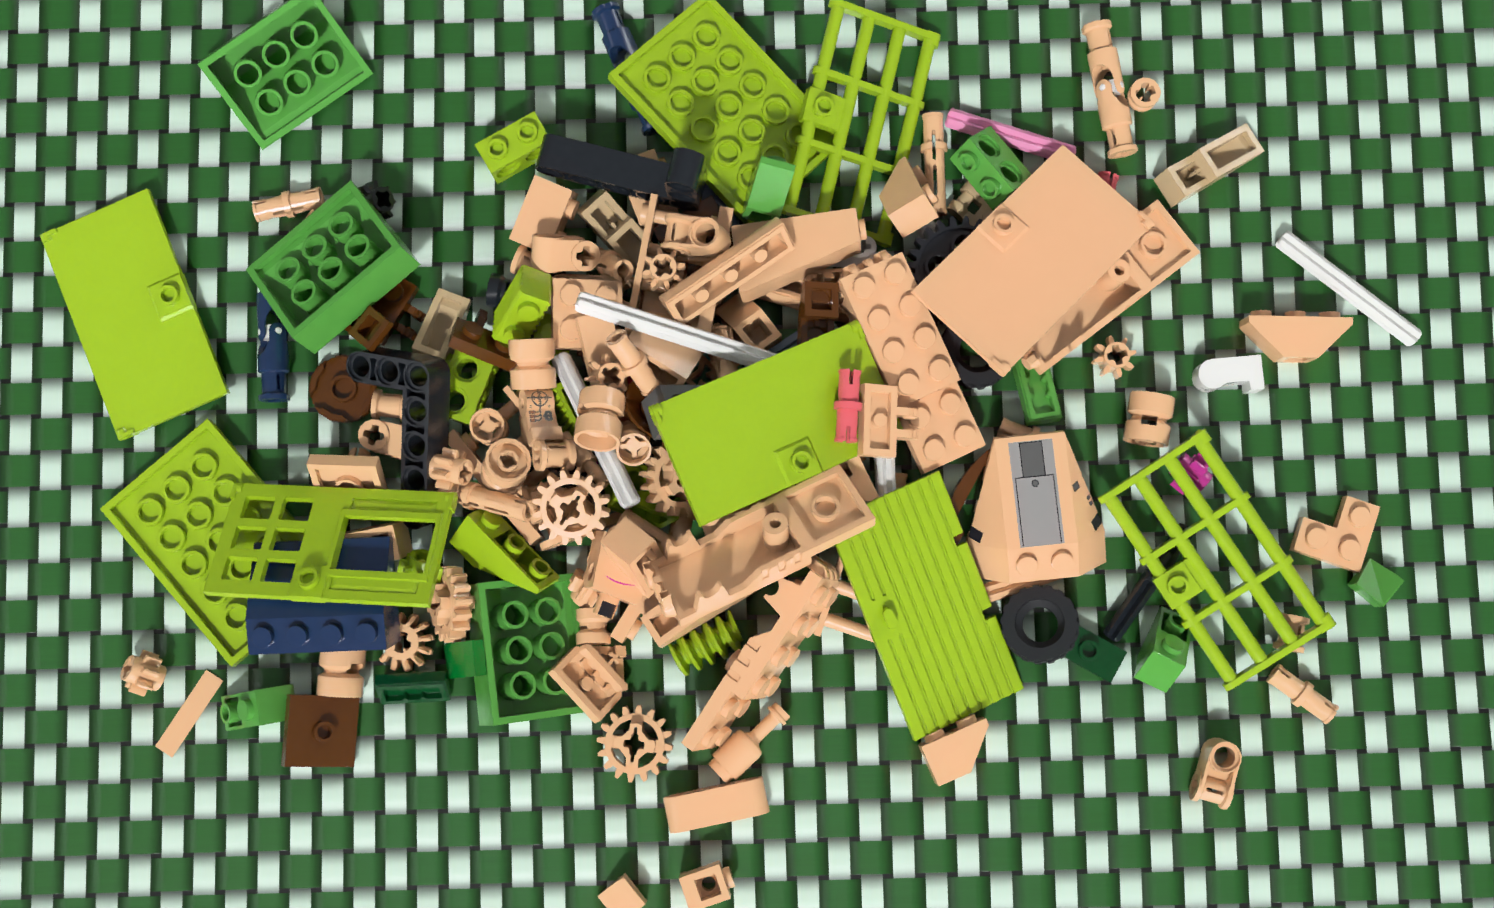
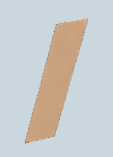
(189, 713)

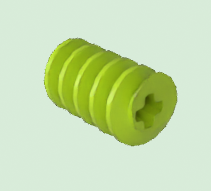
(706, 644)

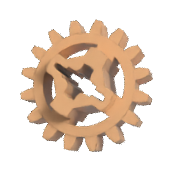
(663, 482)
(581, 514)
(452, 605)
(618, 741)

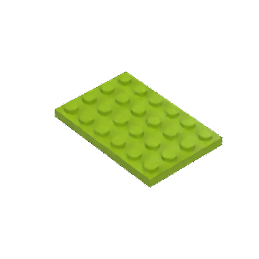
(717, 95)
(175, 523)

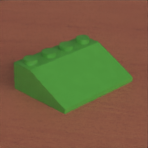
(285, 68)
(332, 268)
(522, 642)

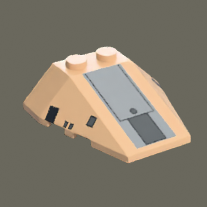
(1034, 513)

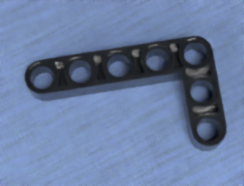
(676, 183)
(424, 407)

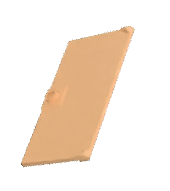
(1032, 259)

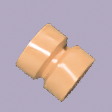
(532, 364)
(1151, 407)
(598, 419)
(505, 466)
(341, 674)

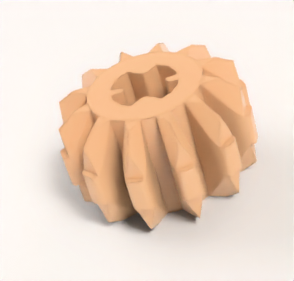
(417, 640)

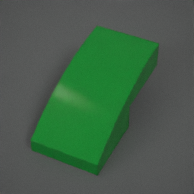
(465, 659)

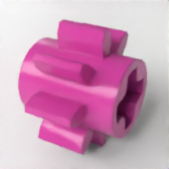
(1196, 469)

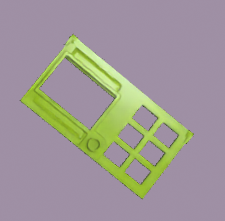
(315, 570)

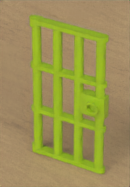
(835, 113)
(1192, 575)

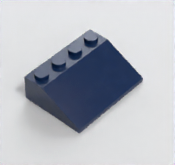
(324, 627)

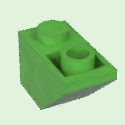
(767, 189)
(1163, 651)
(255, 707)

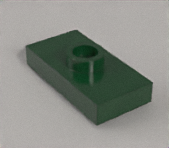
(1096, 655)
(413, 687)

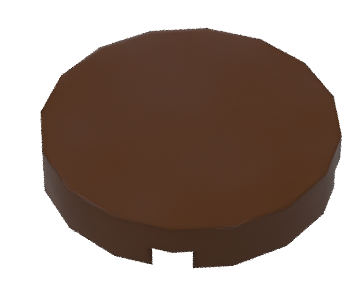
(337, 394)

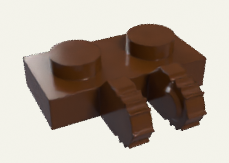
(395, 304)
(478, 342)

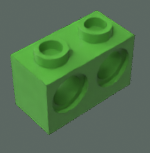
(990, 166)

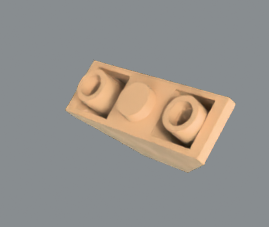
(1295, 335)

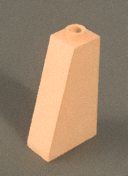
(819, 243)

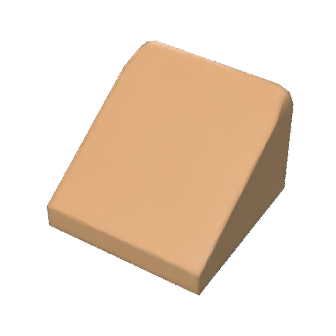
(622, 894)

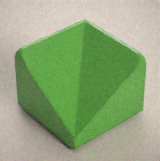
(1375, 583)

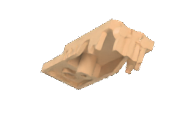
(1135, 274)
(911, 357)
(756, 546)
(757, 667)

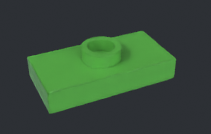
(1037, 395)

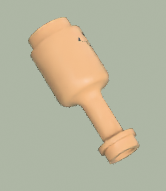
(743, 747)

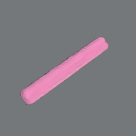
(1012, 136)

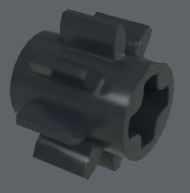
(379, 197)

